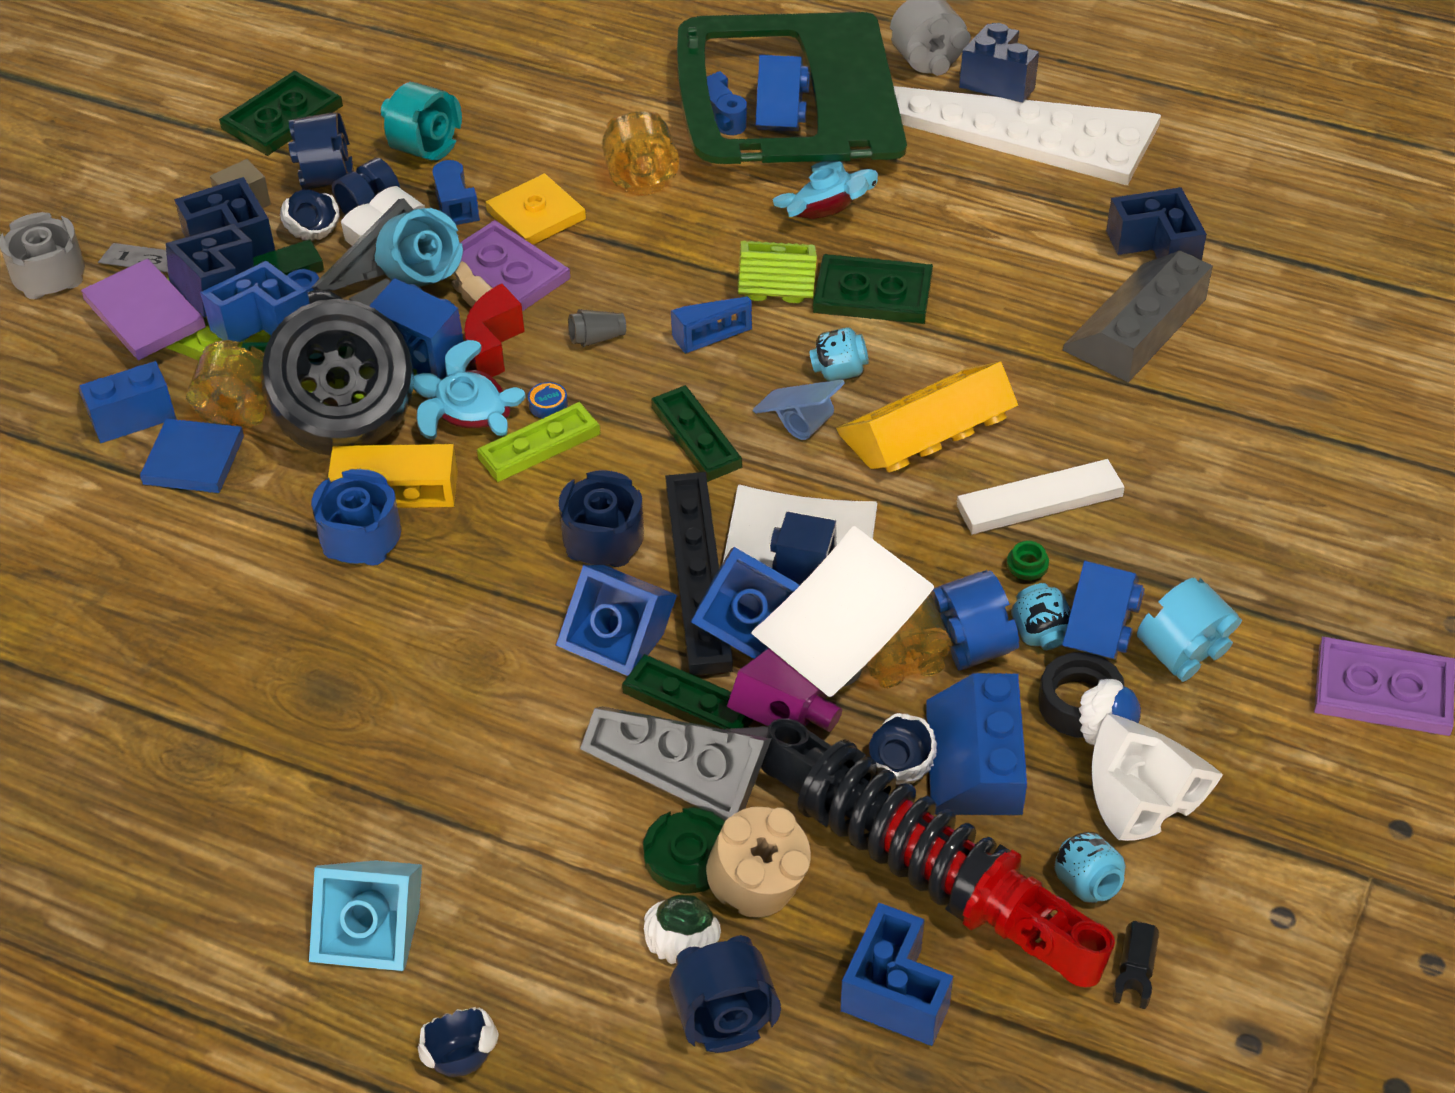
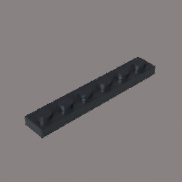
(695, 567)

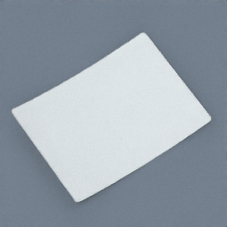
(760, 511)
(844, 612)

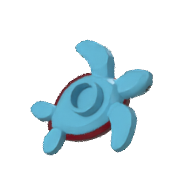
(828, 191)
(464, 396)

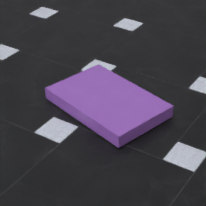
(509, 259)
(143, 309)
(1385, 686)

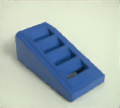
(698, 326)

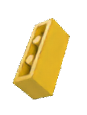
(418, 473)

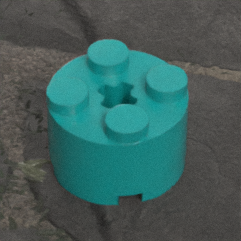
(421, 120)

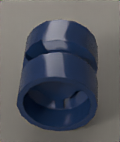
(363, 185)

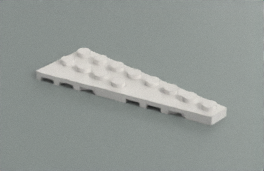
(1068, 136)

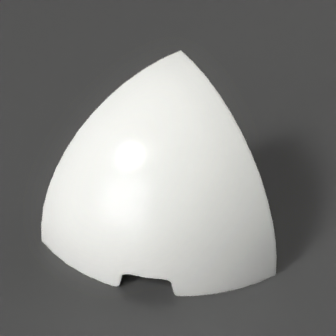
(1145, 778)

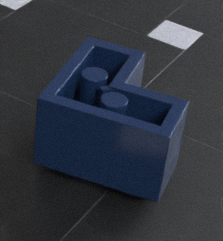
(999, 64)
(224, 206)
(1155, 222)
(207, 260)

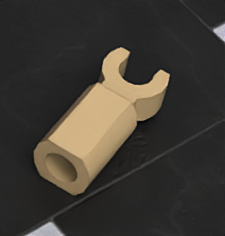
(470, 286)

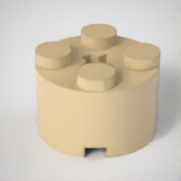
(758, 860)

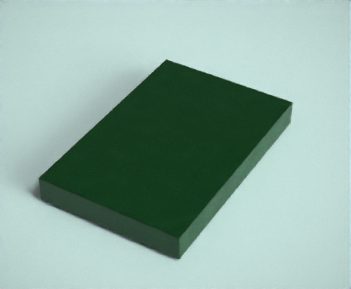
(266, 117)
(873, 288)

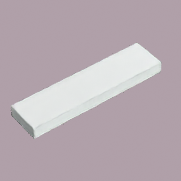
(1040, 496)

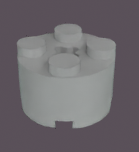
(929, 35)
(42, 255)

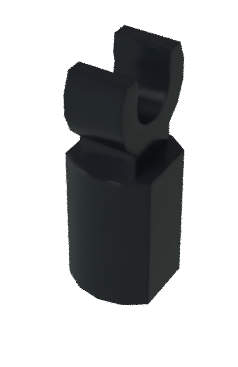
(1137, 961)

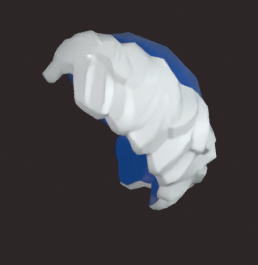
(1105, 698)

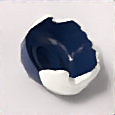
(310, 214)
(904, 747)
(458, 1042)

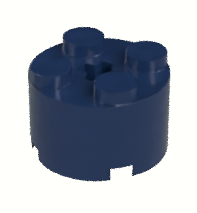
(320, 149)
(601, 519)
(724, 994)

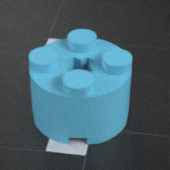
(416, 232)
(1189, 628)

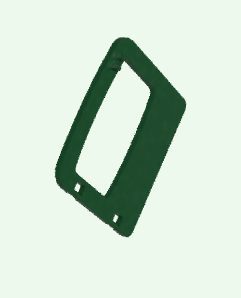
(848, 81)

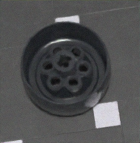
(325, 329)

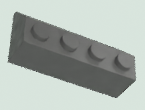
(1142, 314)

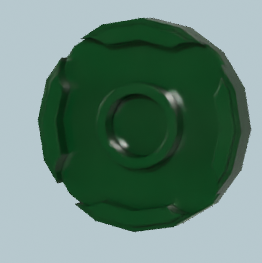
(680, 847)

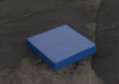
(192, 455)

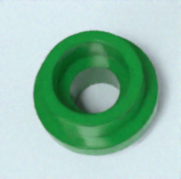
(1028, 560)

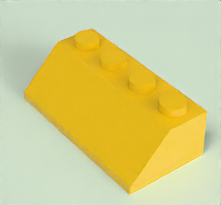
(930, 416)

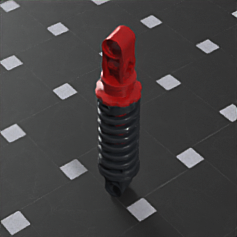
(968, 877)

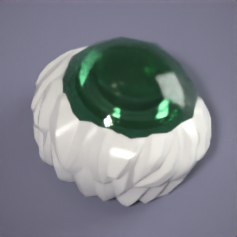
(679, 924)

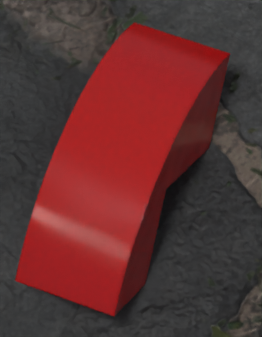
(490, 322)

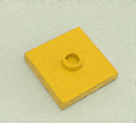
(536, 209)

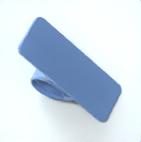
(802, 407)

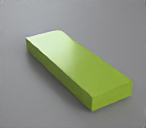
(538, 441)

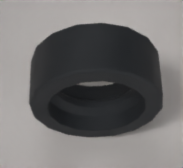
(1066, 669)

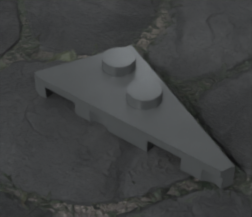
(359, 260)

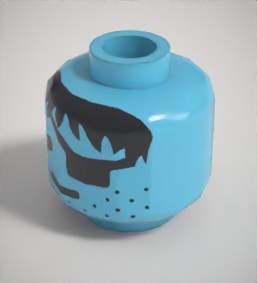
(839, 354)
(1041, 616)
(1090, 867)

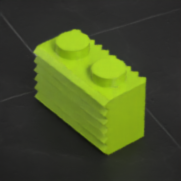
(776, 270)

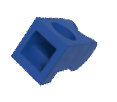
(728, 108)
(452, 195)

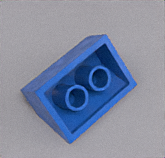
(978, 746)

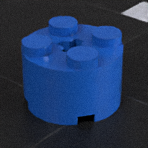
(356, 517)
(976, 619)

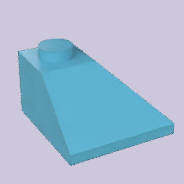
(365, 913)

